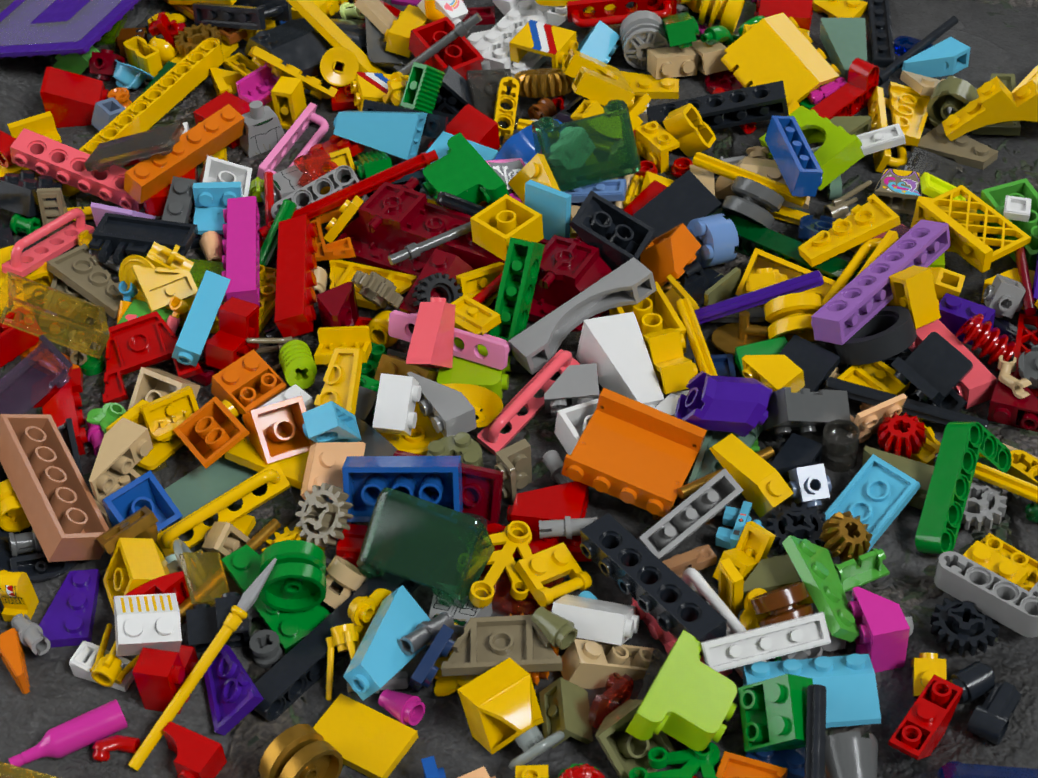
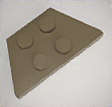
(495, 639)

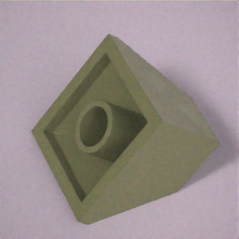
(622, 748)

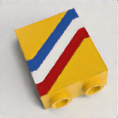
(543, 40)
(370, 87)

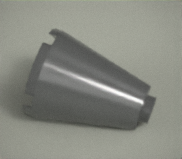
(851, 756)

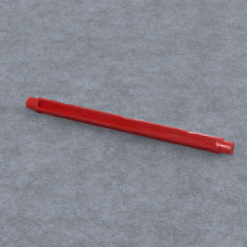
(361, 187)

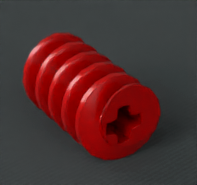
(987, 339)

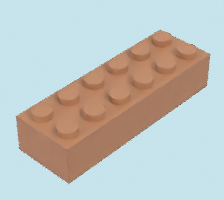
(50, 488)

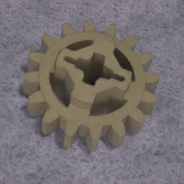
(377, 289)
(324, 515)

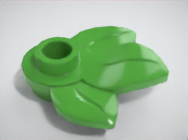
(105, 415)

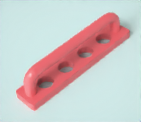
(28, 261)
(490, 435)

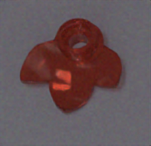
(314, 166)

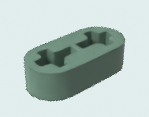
(834, 189)

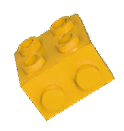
(161, 450)

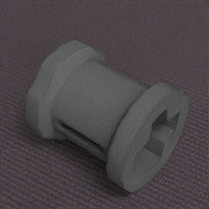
(23, 543)

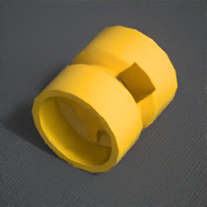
(11, 512)

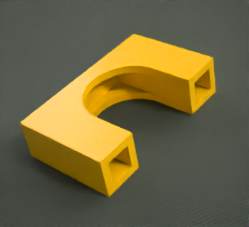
(596, 79)

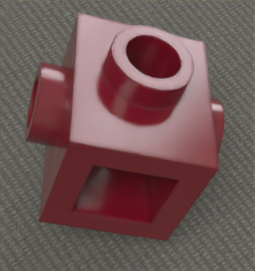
(103, 64)

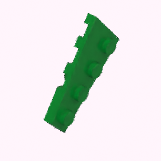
(291, 627)

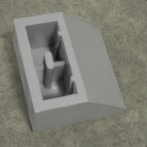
(573, 387)

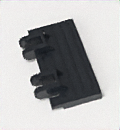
(137, 234)

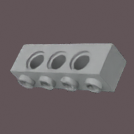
(691, 514)

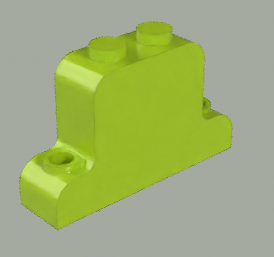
(473, 373)
(685, 699)

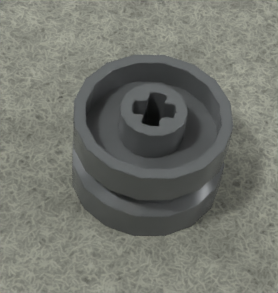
(753, 201)

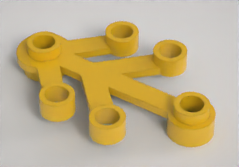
(515, 536)

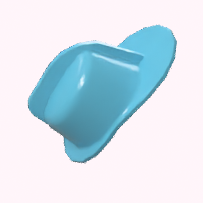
(130, 76)

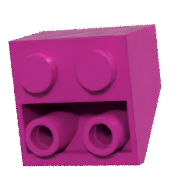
(881, 629)

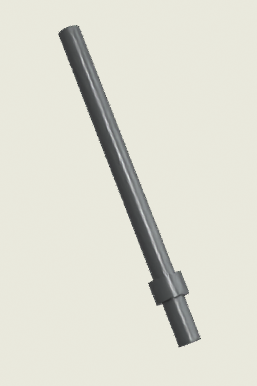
(460, 29)
(413, 250)

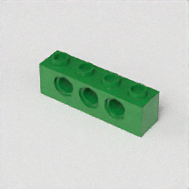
(517, 287)

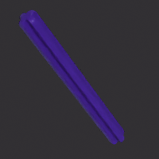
(758, 297)

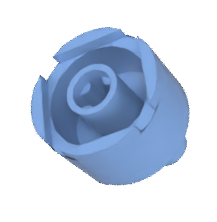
(717, 239)

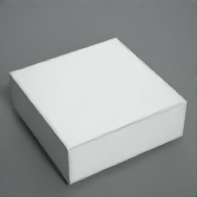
(1017, 208)

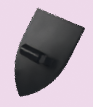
(697, 281)

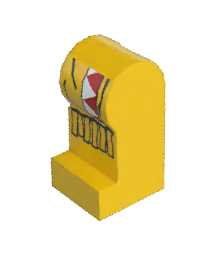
(17, 595)

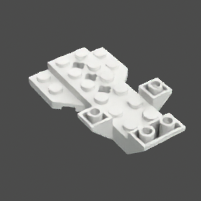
(494, 43)

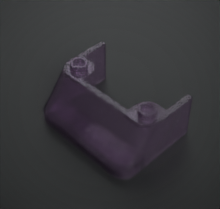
(33, 378)

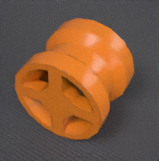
(121, 95)

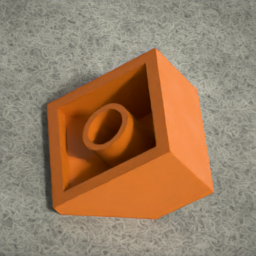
(278, 430)

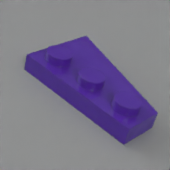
(73, 610)
(229, 691)

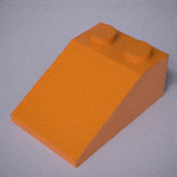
(211, 432)

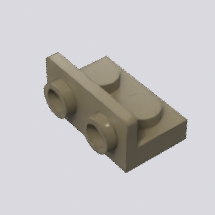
(517, 468)

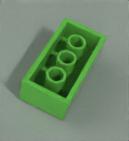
(996, 197)

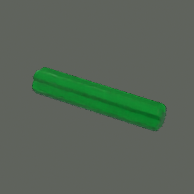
(271, 242)

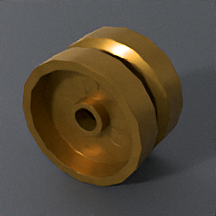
(300, 754)

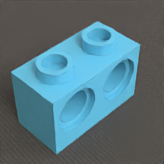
(330, 424)

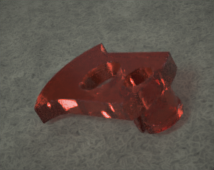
(618, 691)

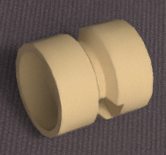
(345, 575)

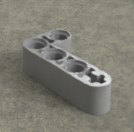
(312, 190)
(989, 593)

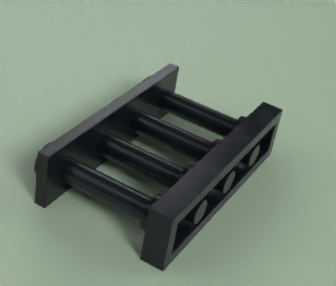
(242, 14)
(435, 122)

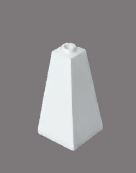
(620, 357)

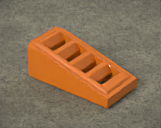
(14, 659)

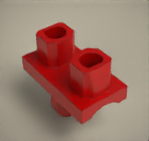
(166, 28)

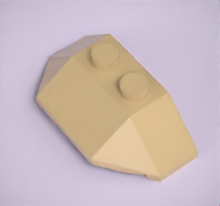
(763, 167)

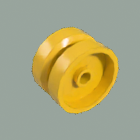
(792, 315)

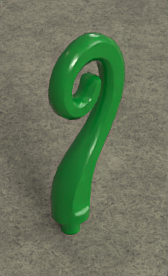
(721, 34)

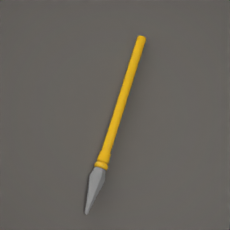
(230, 625)

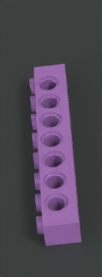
(872, 288)

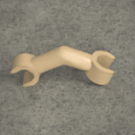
(1010, 381)

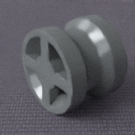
(271, 649)

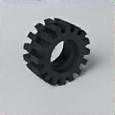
(436, 281)

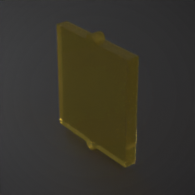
(204, 576)

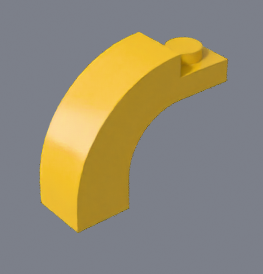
(592, 107)

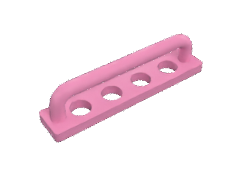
(290, 138)
(496, 347)

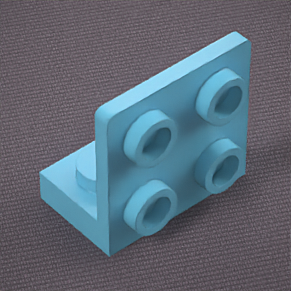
(210, 201)

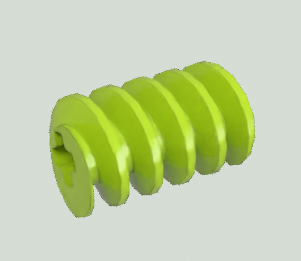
(297, 364)

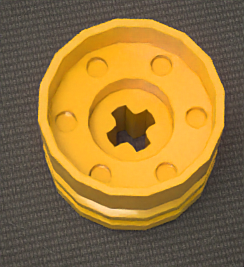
(724, 10)

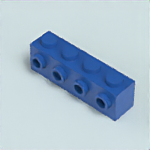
(793, 156)

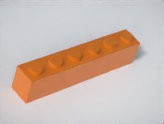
(194, 145)

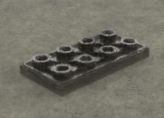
(136, 146)

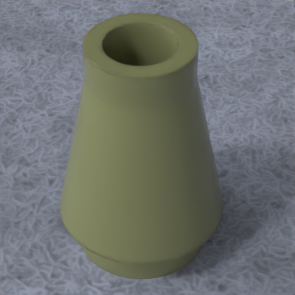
(556, 629)

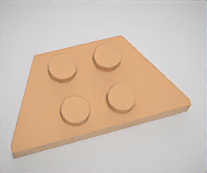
(326, 463)

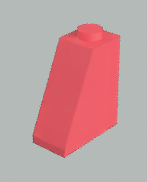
(433, 335)

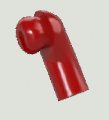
(114, 743)

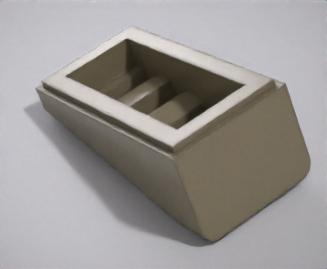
(46, 213)

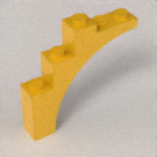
(994, 106)

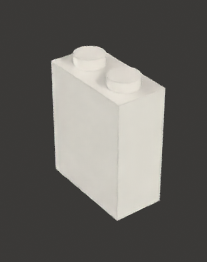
(598, 619)

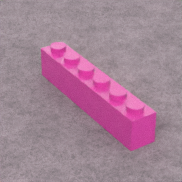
(242, 249)

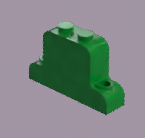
(463, 174)

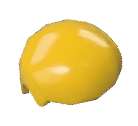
(166, 51)

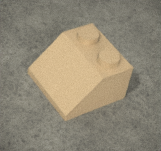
(157, 383)

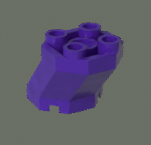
(724, 403)

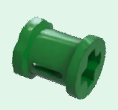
(24, 225)

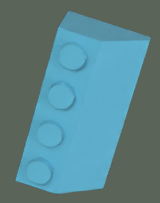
(848, 680)

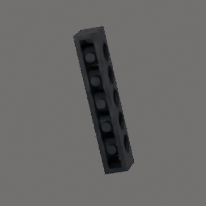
(732, 106)
(649, 581)

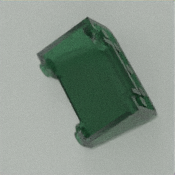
(589, 147)
(425, 546)

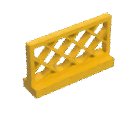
(963, 242)

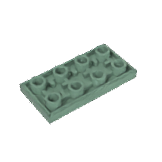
(207, 484)

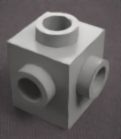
(1004, 296)

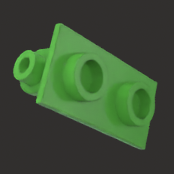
(862, 571)

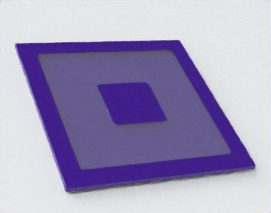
(57, 25)

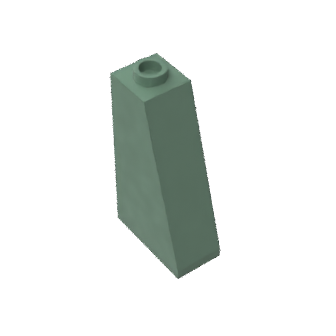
(844, 41)

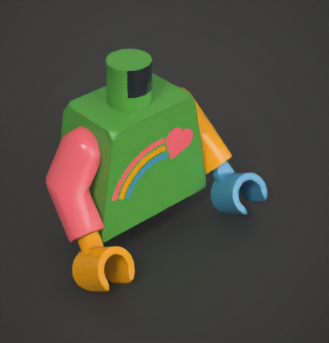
(138, 308)

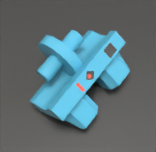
(735, 518)

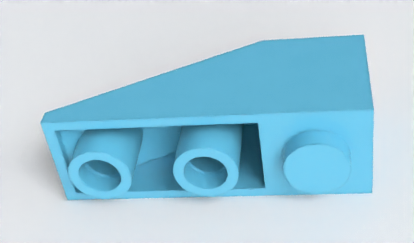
(939, 60)

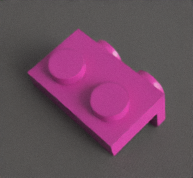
(257, 85)

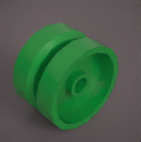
(297, 577)

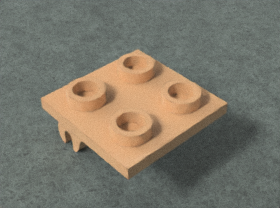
(871, 416)

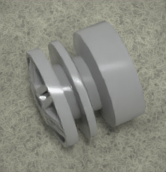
(638, 34)

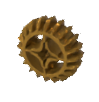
(543, 82)

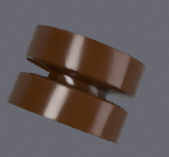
(782, 604)

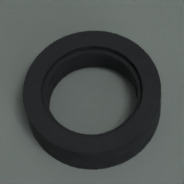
(879, 338)

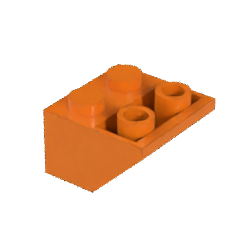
(670, 253)
(247, 383)

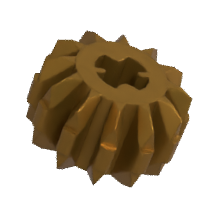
(845, 536)

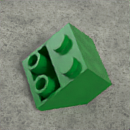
(774, 713)

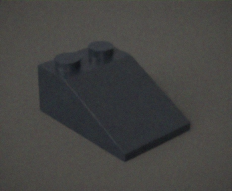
(610, 230)

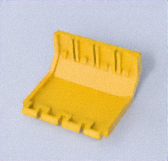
(779, 52)

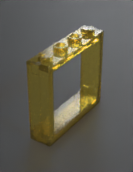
(53, 314)

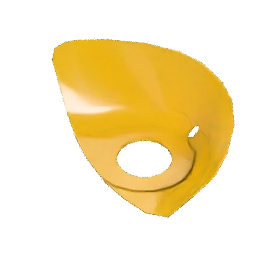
(480, 398)

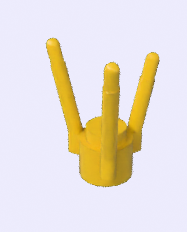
(345, 639)
(108, 669)

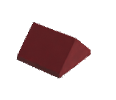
(338, 306)

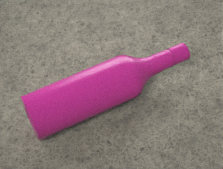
(75, 734)

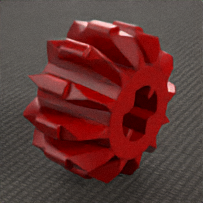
(901, 435)

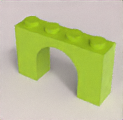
(839, 147)

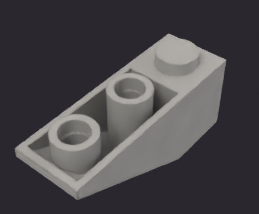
(445, 407)

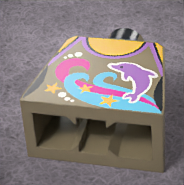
(899, 189)

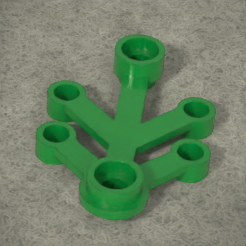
(695, 761)

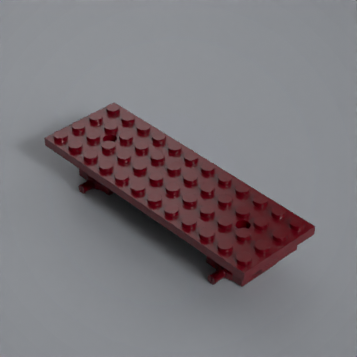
(402, 216)

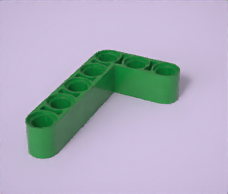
(951, 481)

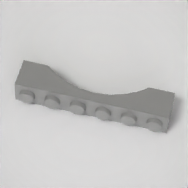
(621, 287)

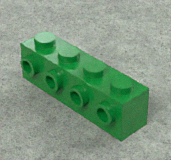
(681, 29)

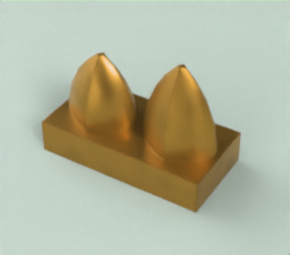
(138, 525)

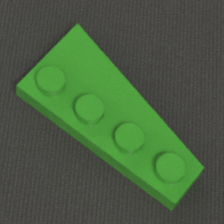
(823, 585)

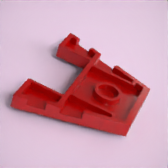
(139, 345)

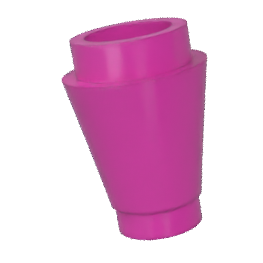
(404, 707)

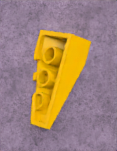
(762, 259)

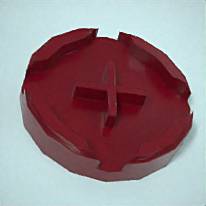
(722, 79)

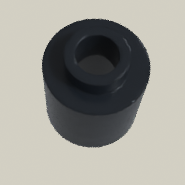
(974, 680)

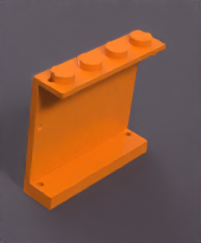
(635, 453)

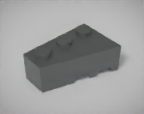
(805, 410)

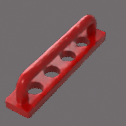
(615, 16)

